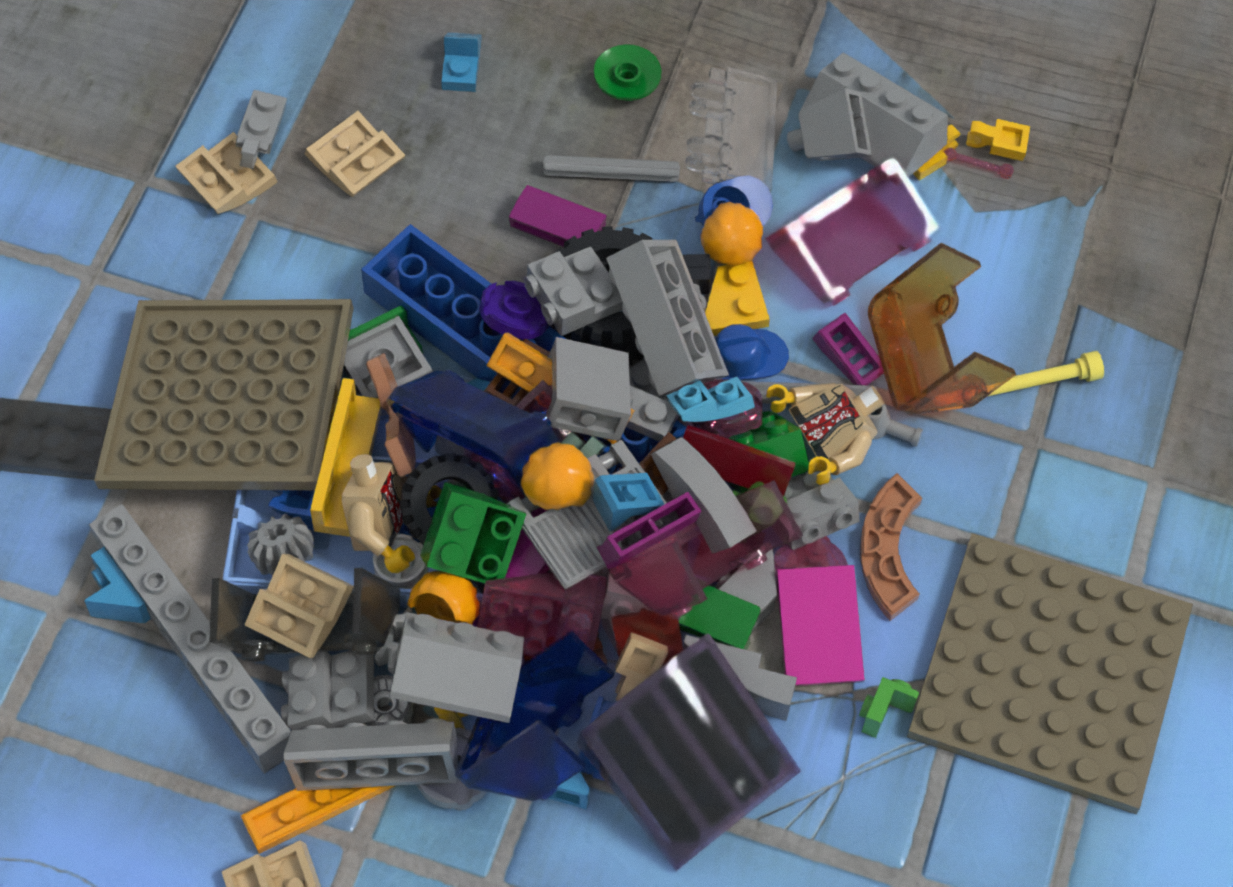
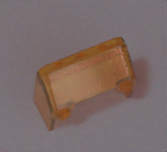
(912, 343)

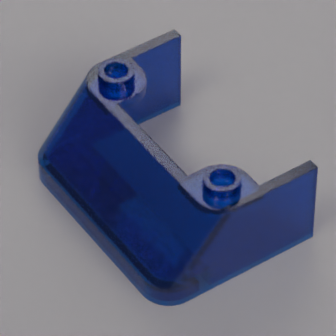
(471, 418)
(526, 755)

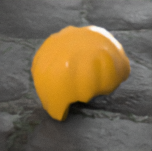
(732, 234)
(557, 477)
(445, 597)

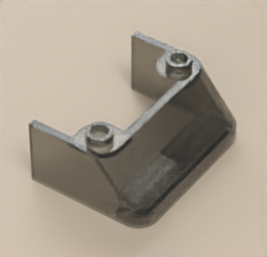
(360, 627)

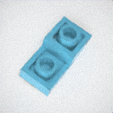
(698, 404)

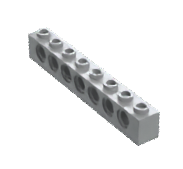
(188, 634)

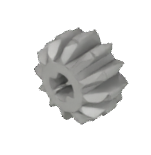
(278, 537)

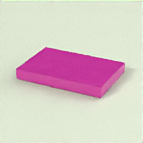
(820, 625)

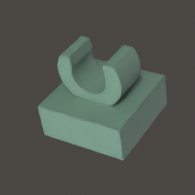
(592, 447)

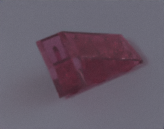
(542, 609)

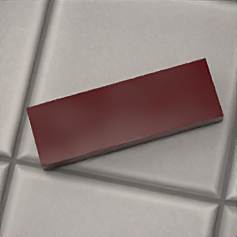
(740, 462)

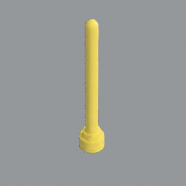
(1086, 367)

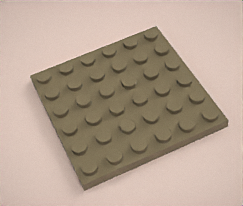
(226, 395)
(1052, 673)

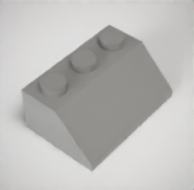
(457, 667)

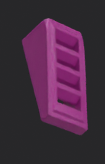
(860, 345)

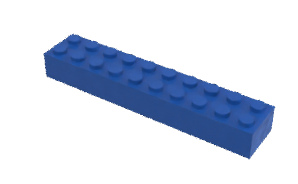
(444, 309)

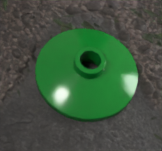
(628, 62)

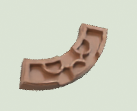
(398, 439)
(880, 543)

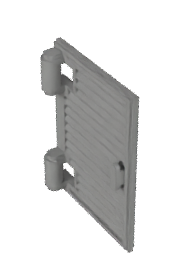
(570, 535)

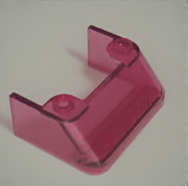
(677, 569)

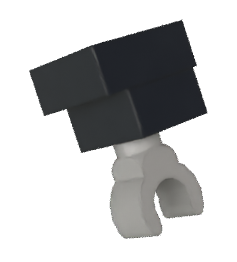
(699, 270)

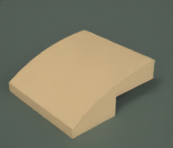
(354, 154)
(220, 177)
(299, 605)
(283, 868)

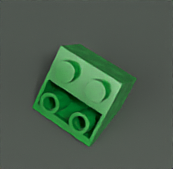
(777, 438)
(471, 535)

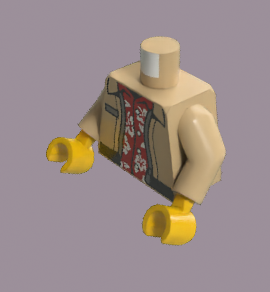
(832, 423)
(375, 511)

